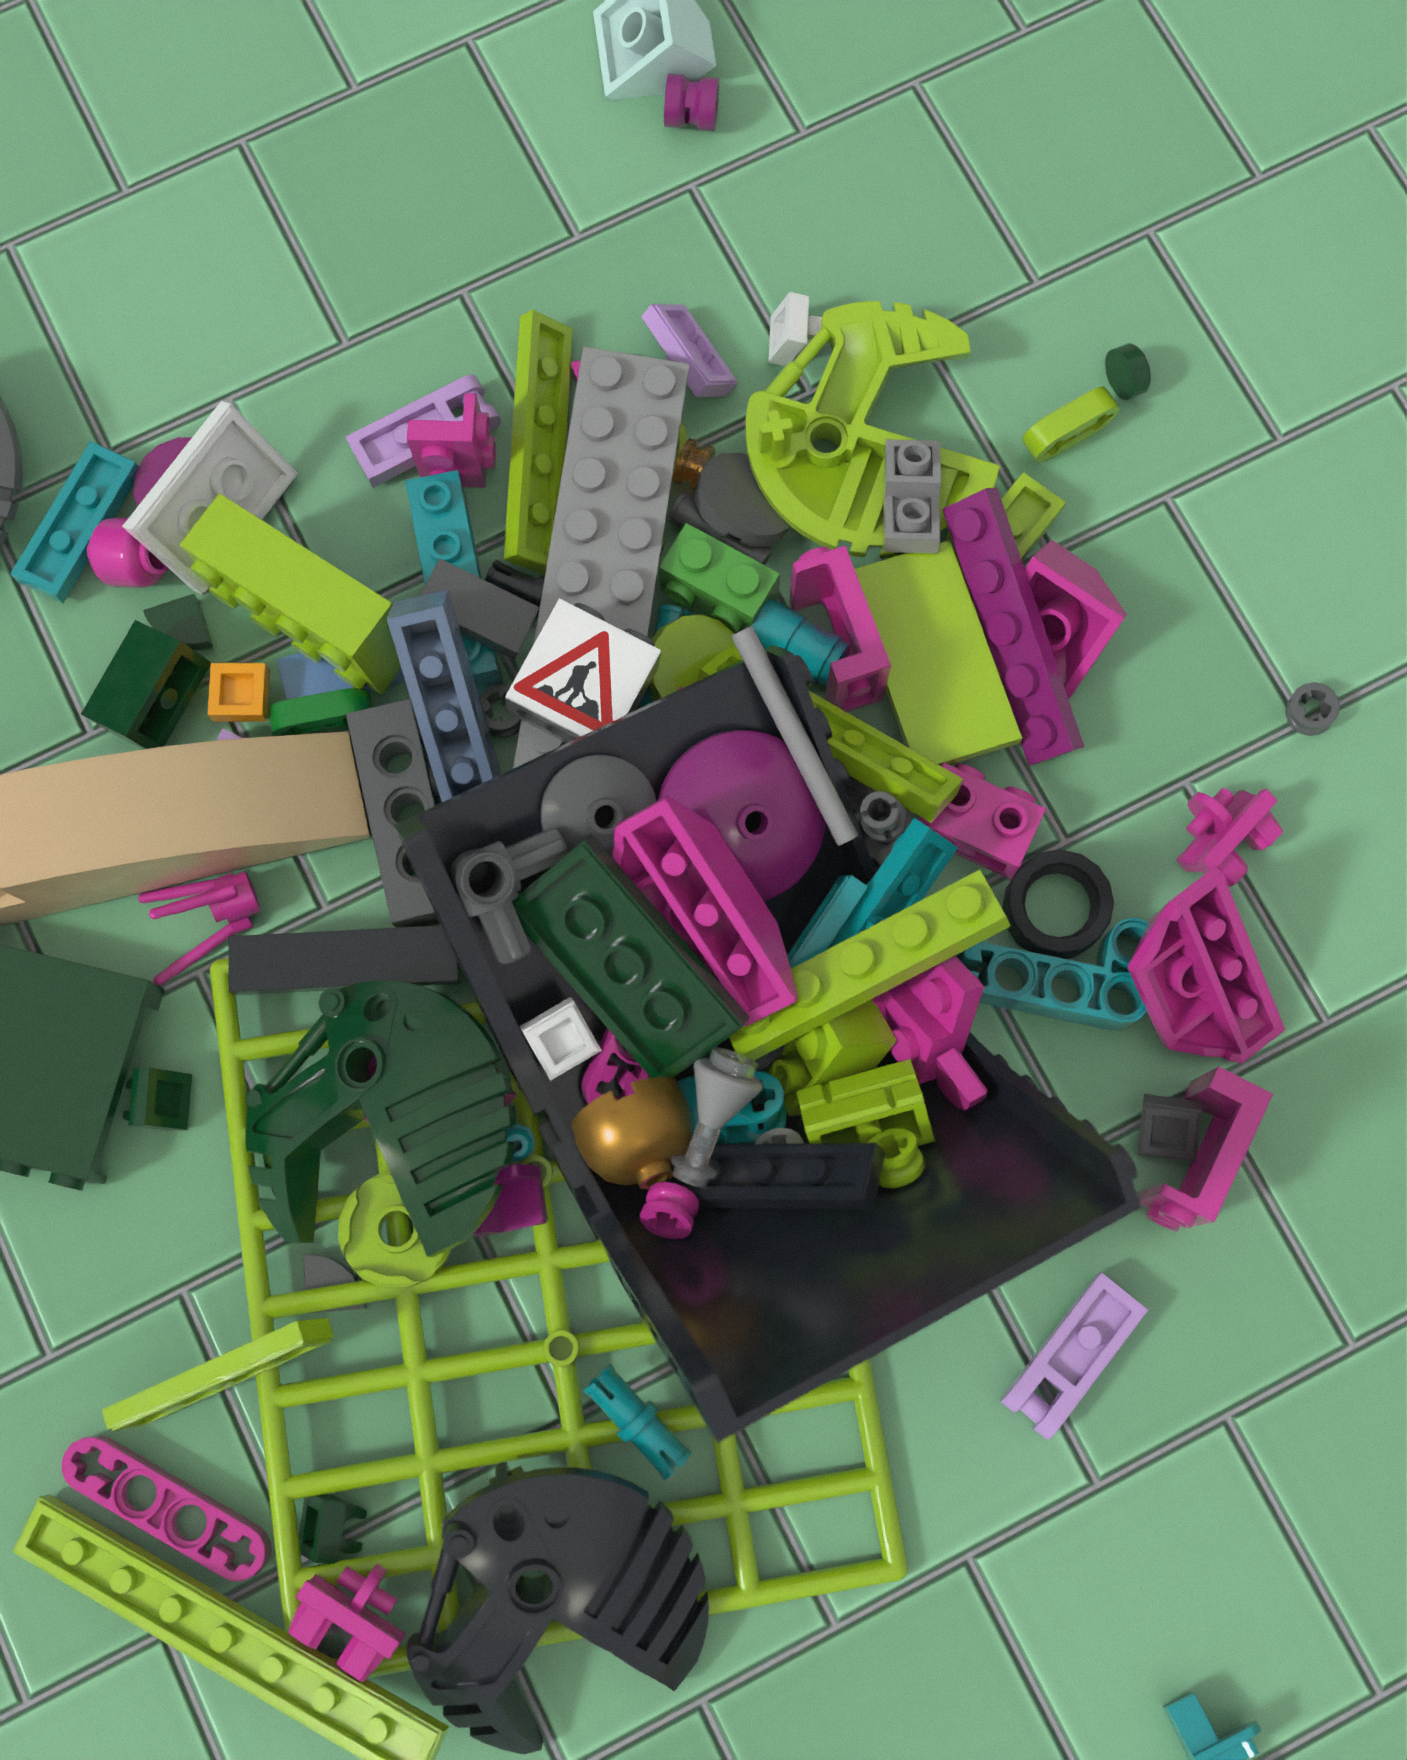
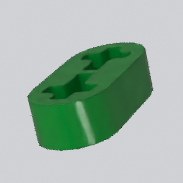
(317, 712)

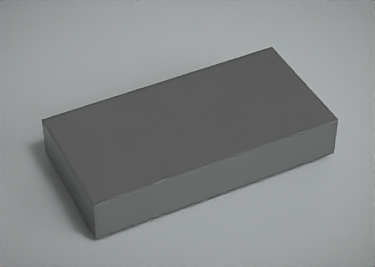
(483, 609)

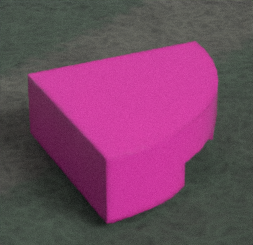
(959, 1081)

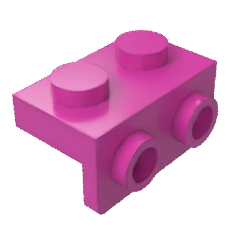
(455, 445)

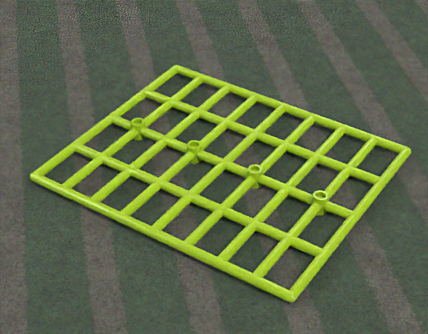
(559, 1348)

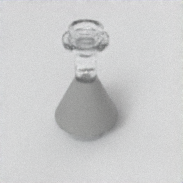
(722, 1089)

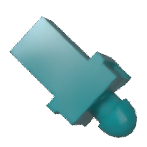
(1199, 1737)

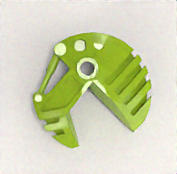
(843, 490)

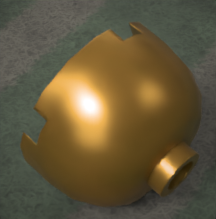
(637, 1134)

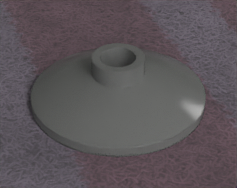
(583, 788)

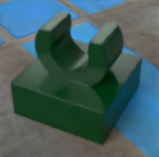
(159, 1099)
(323, 1528)

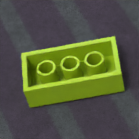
(294, 594)

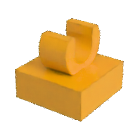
(238, 692)

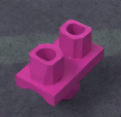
(1222, 825)
(326, 1604)

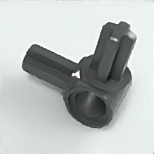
(496, 904)

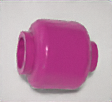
(121, 558)

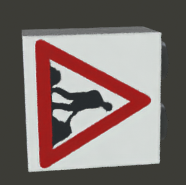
(581, 673)

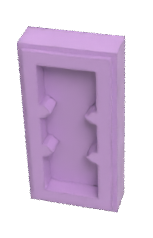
(687, 343)

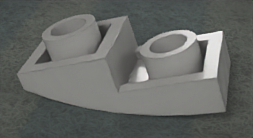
(911, 496)

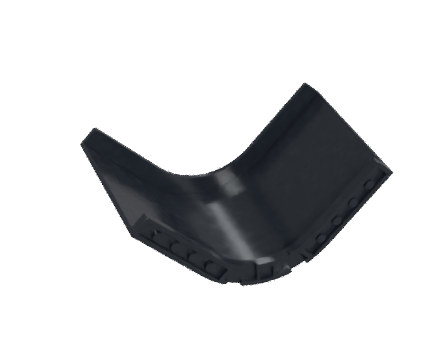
(770, 1296)

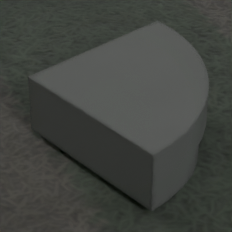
(324, 1271)

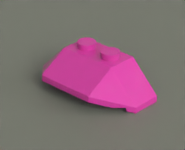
(708, 902)
(1204, 976)

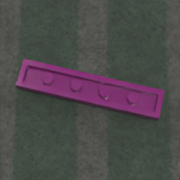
(1013, 625)

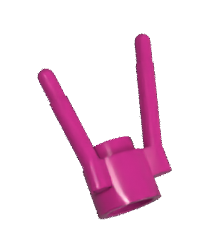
(228, 898)

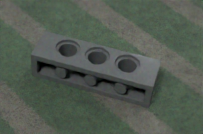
(377, 738)

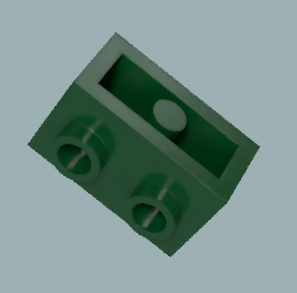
(141, 686)

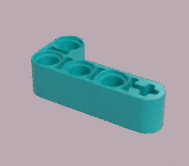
(1038, 970)

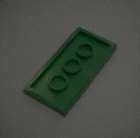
(627, 961)

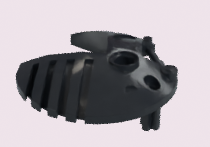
(608, 1576)

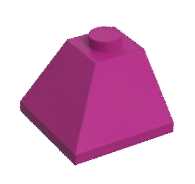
(1075, 610)

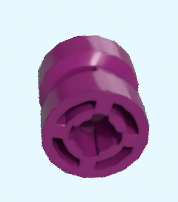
(691, 102)

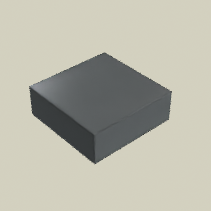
(1170, 1127)

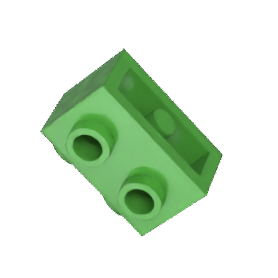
(716, 579)

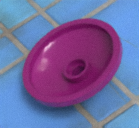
(746, 773)

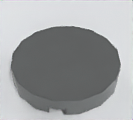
(735, 504)

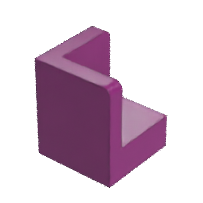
(519, 1203)

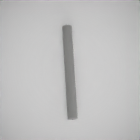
(794, 735)

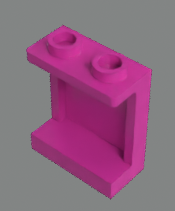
(831, 580)
(1236, 1114)

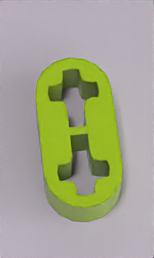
(1070, 424)

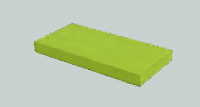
(940, 662)

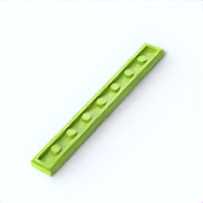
(226, 1636)

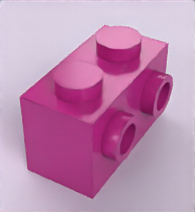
(988, 822)

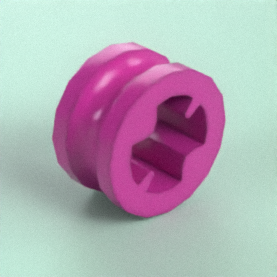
(669, 1210)

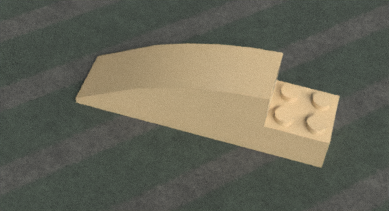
(170, 817)

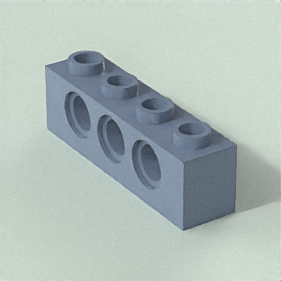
(443, 692)

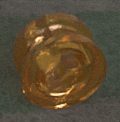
(691, 462)

